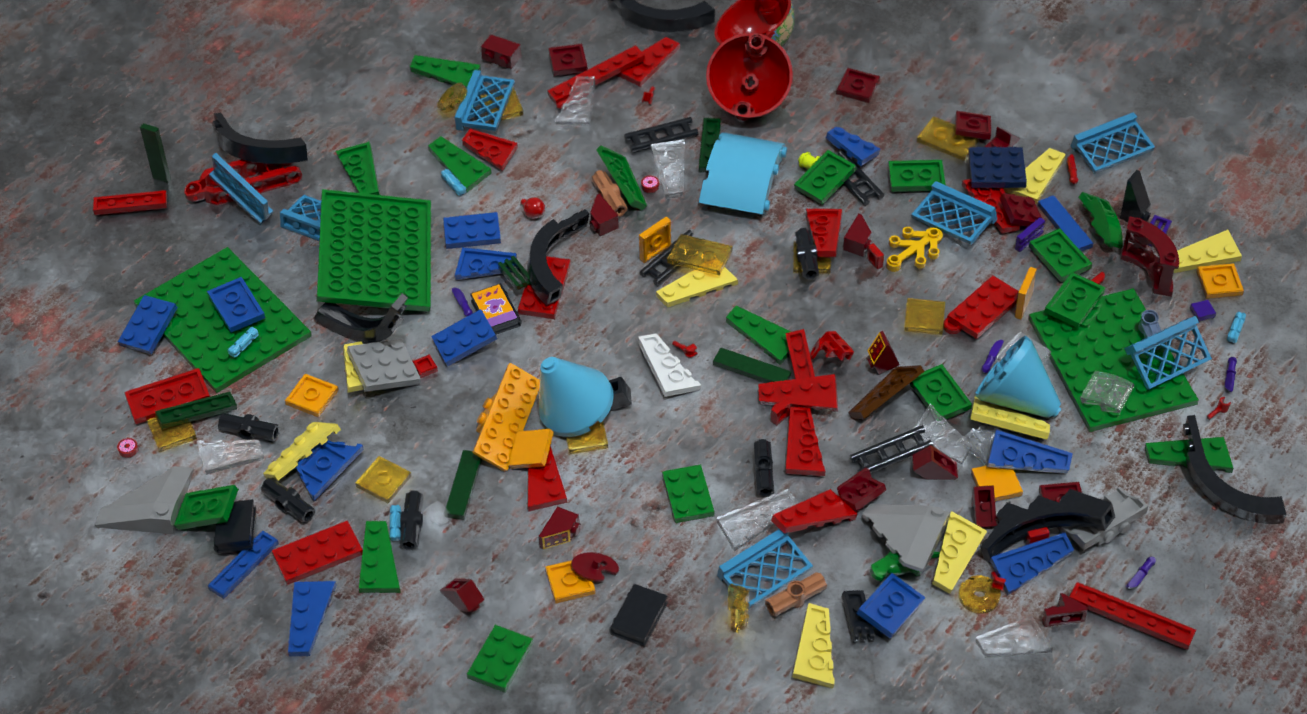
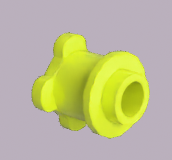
(806, 160)

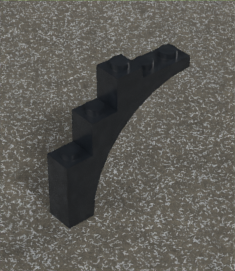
(1072, 510)

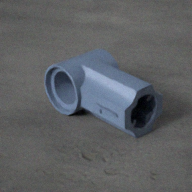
(1149, 324)

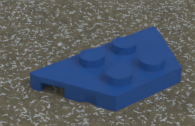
(326, 465)

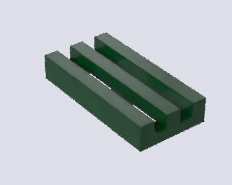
(508, 263)

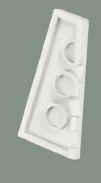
(666, 368)

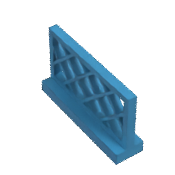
(476, 88)
(1102, 133)
(240, 190)
(962, 203)
(302, 222)
(1161, 337)
(758, 551)

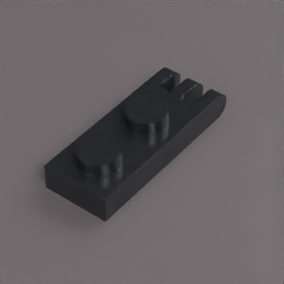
(852, 602)

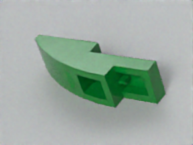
(1104, 220)

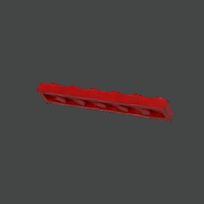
(601, 72)
(1133, 616)

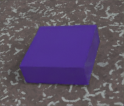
(1203, 310)

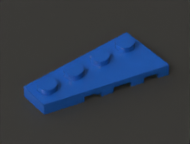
(1023, 454)
(1030, 561)
(307, 614)

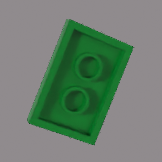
(915, 175)
(825, 177)
(1060, 254)
(1074, 300)
(942, 391)
(688, 493)
(206, 507)
(500, 658)

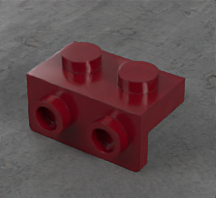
(860, 489)

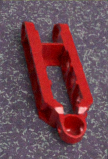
(272, 177)

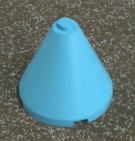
(1020, 382)
(572, 397)

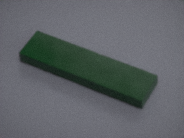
(710, 134)
(155, 152)
(750, 367)
(196, 410)
(463, 485)

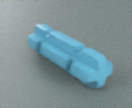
(453, 182)
(1236, 327)
(243, 342)
(395, 528)

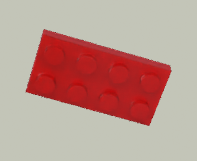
(531, 304)
(984, 307)
(165, 394)
(317, 552)

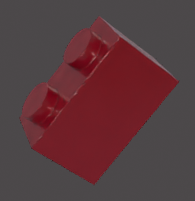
(501, 51)

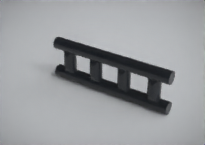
(667, 127)
(864, 179)
(662, 258)
(897, 441)

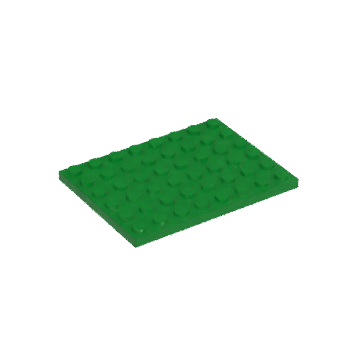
(374, 250)
(203, 336)
(1100, 347)

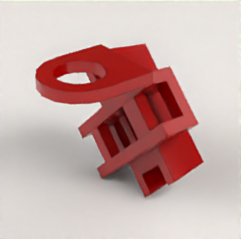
(833, 346)

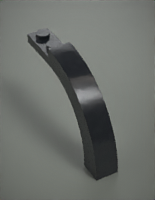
(667, 20)
(256, 149)
(540, 275)
(359, 327)
(1237, 503)

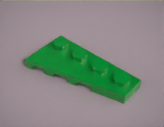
(378, 565)

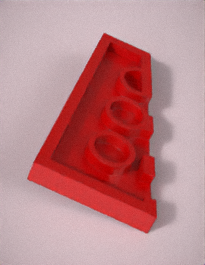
(655, 58)
(992, 197)
(825, 230)
(812, 392)
(802, 445)
(545, 485)
(814, 512)

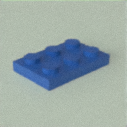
(472, 230)
(236, 304)
(147, 324)
(464, 337)
(891, 605)

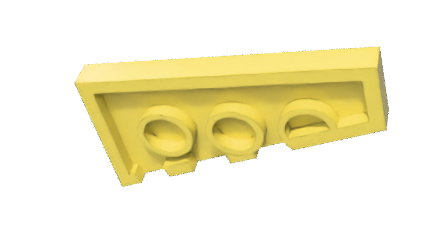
(1039, 175)
(694, 284)
(1008, 419)
(300, 449)
(957, 549)
(814, 650)

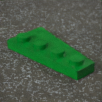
(444, 70)
(461, 164)
(360, 167)
(623, 175)
(761, 332)
(1175, 452)

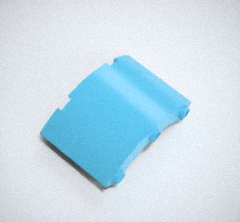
(741, 172)

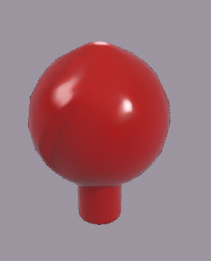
(533, 207)

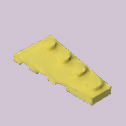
(1211, 251)

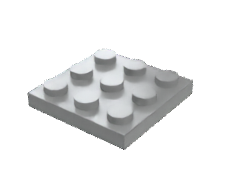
(383, 365)

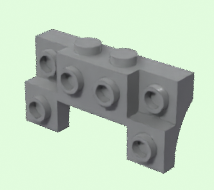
(1126, 510)

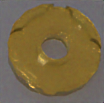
(453, 95)
(979, 604)

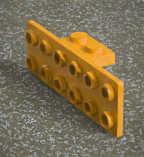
(505, 415)

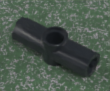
(806, 253)
(248, 427)
(763, 468)
(287, 500)
(411, 520)

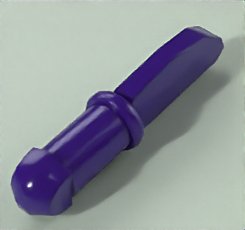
(463, 303)
(992, 356)
(1230, 377)
(1141, 573)

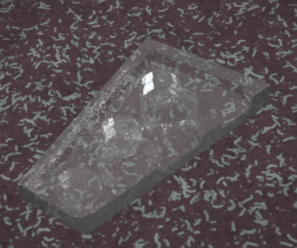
(579, 103)
(943, 435)
(223, 456)
(1015, 639)

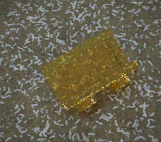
(739, 606)

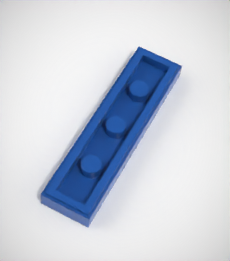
(1062, 219)
(242, 565)

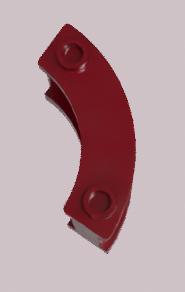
(1141, 254)

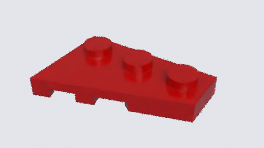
(489, 147)

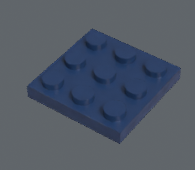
(997, 167)

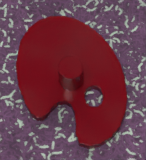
(589, 566)

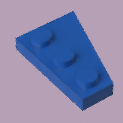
(855, 147)
(480, 262)

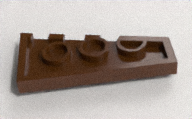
(885, 389)

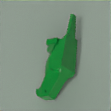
(891, 564)

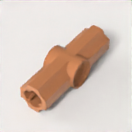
(609, 192)
(787, 599)

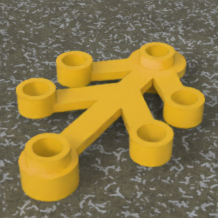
(931, 236)

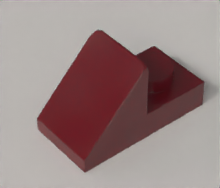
(1003, 139)
(984, 506)
(1068, 612)

